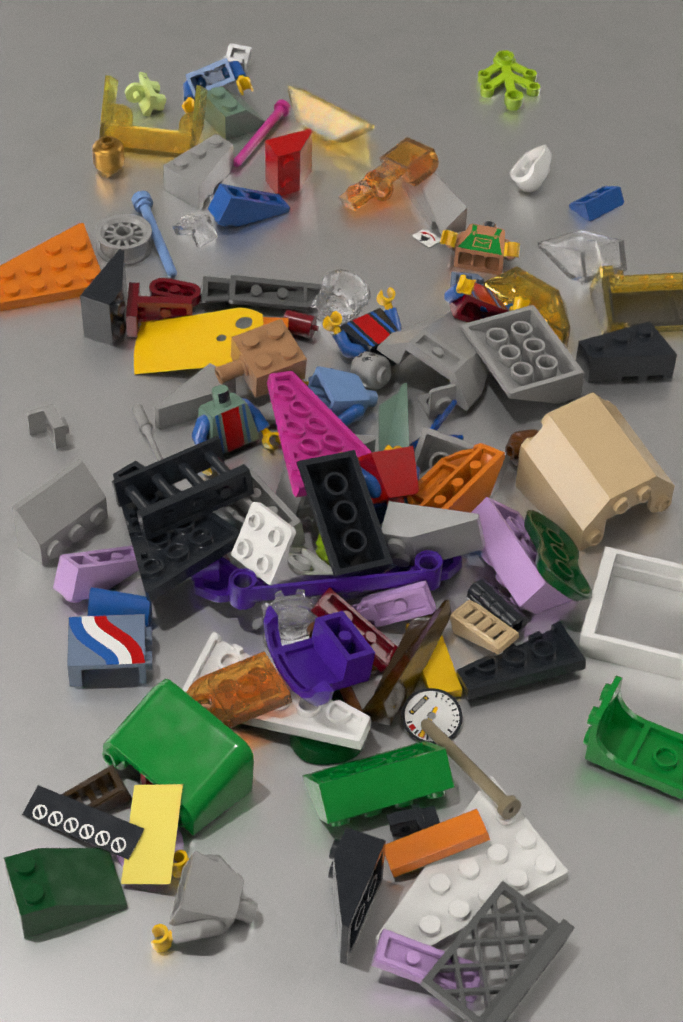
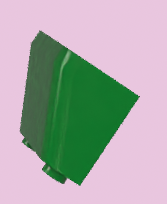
(183, 743)

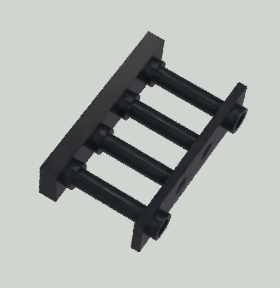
(188, 504)

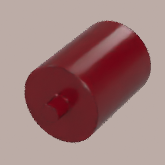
(301, 324)

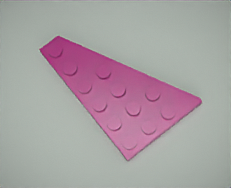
(306, 426)

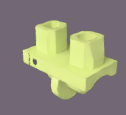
(146, 94)

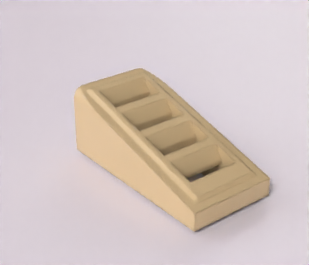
(469, 614)

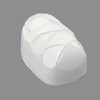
(532, 169)

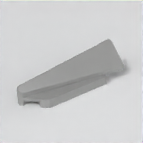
(438, 204)

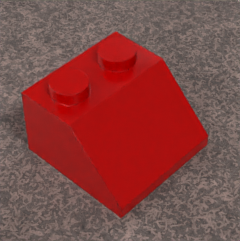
(288, 161)

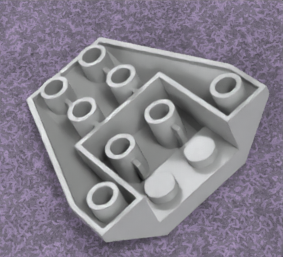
(445, 349)

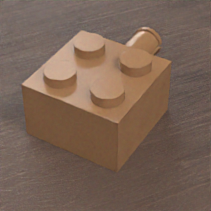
(261, 353)

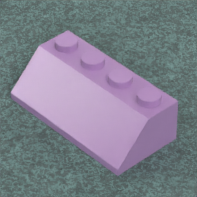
(513, 558)

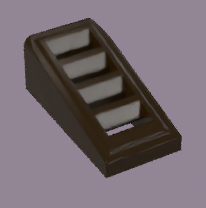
(100, 781)

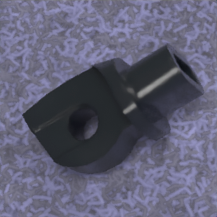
(412, 820)

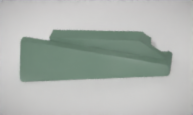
(393, 421)

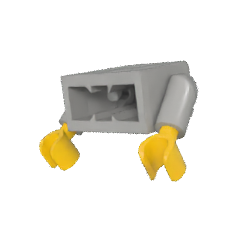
(205, 900)

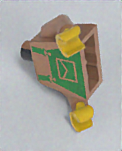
(481, 248)

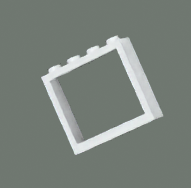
(621, 652)

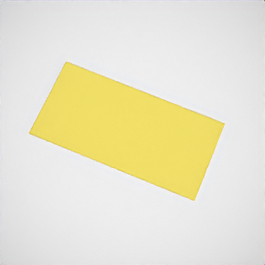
(157, 811)

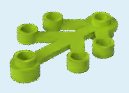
(506, 63)

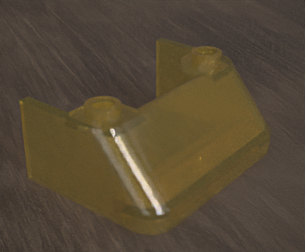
(118, 123)

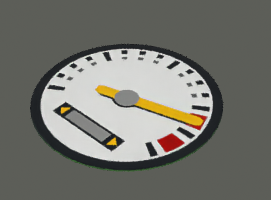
(432, 705)

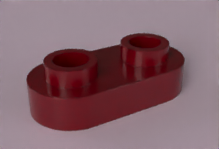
(175, 288)

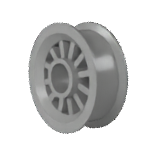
(124, 233)

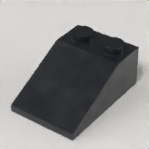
(105, 303)
(355, 882)

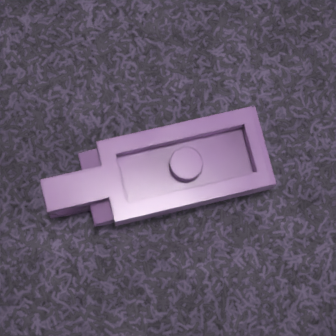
(397, 604)

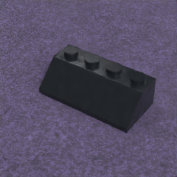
(345, 515)

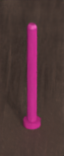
(281, 109)

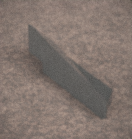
(259, 292)

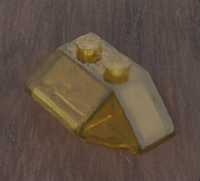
(325, 117)
(543, 296)

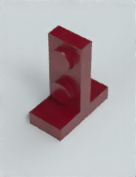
(153, 308)

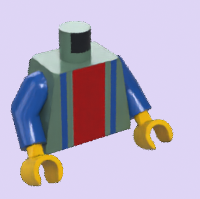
(232, 420)

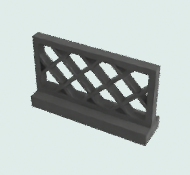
(526, 971)

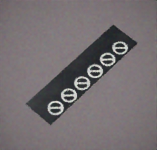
(83, 822)

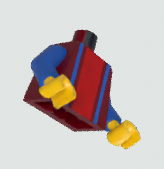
(474, 302)

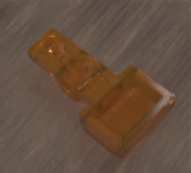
(405, 161)

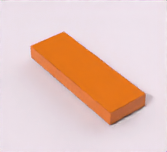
(436, 842)

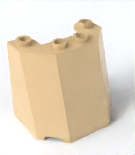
(588, 469)

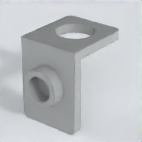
(438, 399)

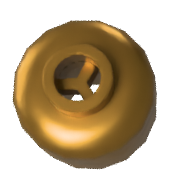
(108, 154)

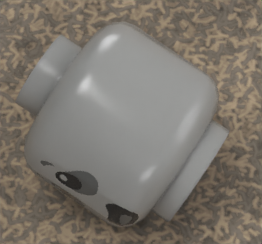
(372, 370)

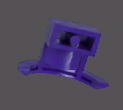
(326, 662)

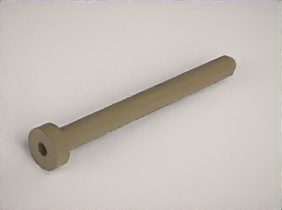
(507, 805)

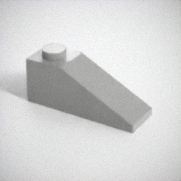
(185, 401)

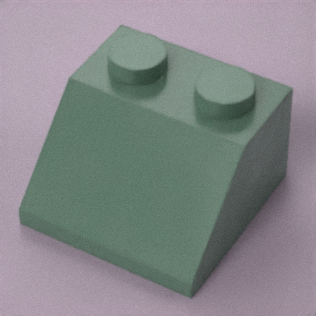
(230, 114)

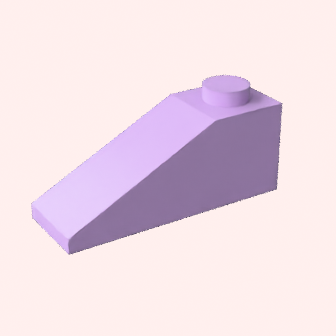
(93, 569)

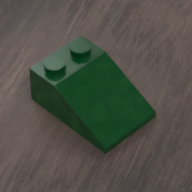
(62, 887)

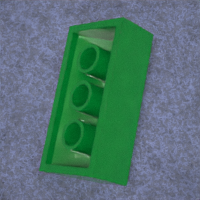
(379, 782)

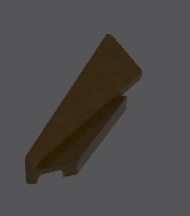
(407, 665)

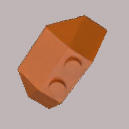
(460, 479)

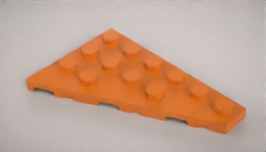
(49, 271)

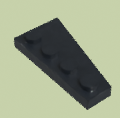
(532, 661)

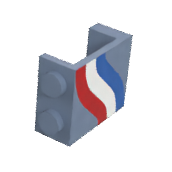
(108, 644)

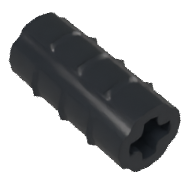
(495, 602)

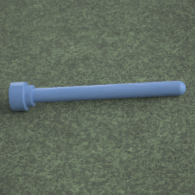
(143, 204)

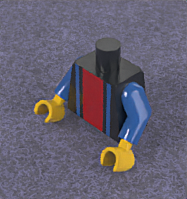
(365, 331)

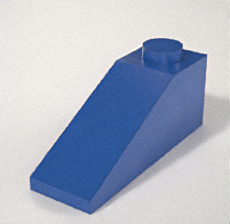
(244, 206)

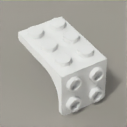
(268, 550)

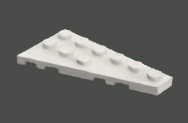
(328, 723)

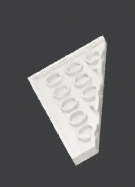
(457, 886)

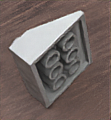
(526, 356)

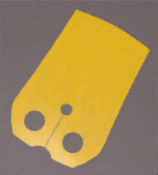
(189, 340)

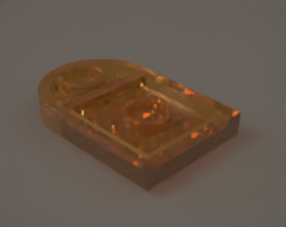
(241, 690)

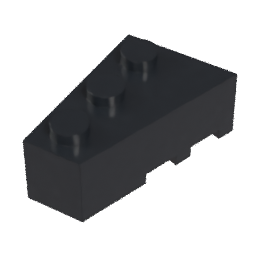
(626, 353)

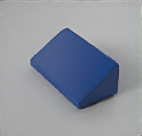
(598, 202)
(109, 602)

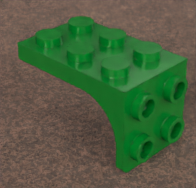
(633, 744)

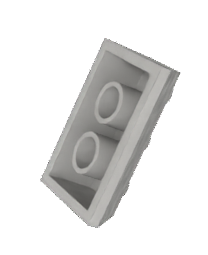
(437, 445)
(59, 513)

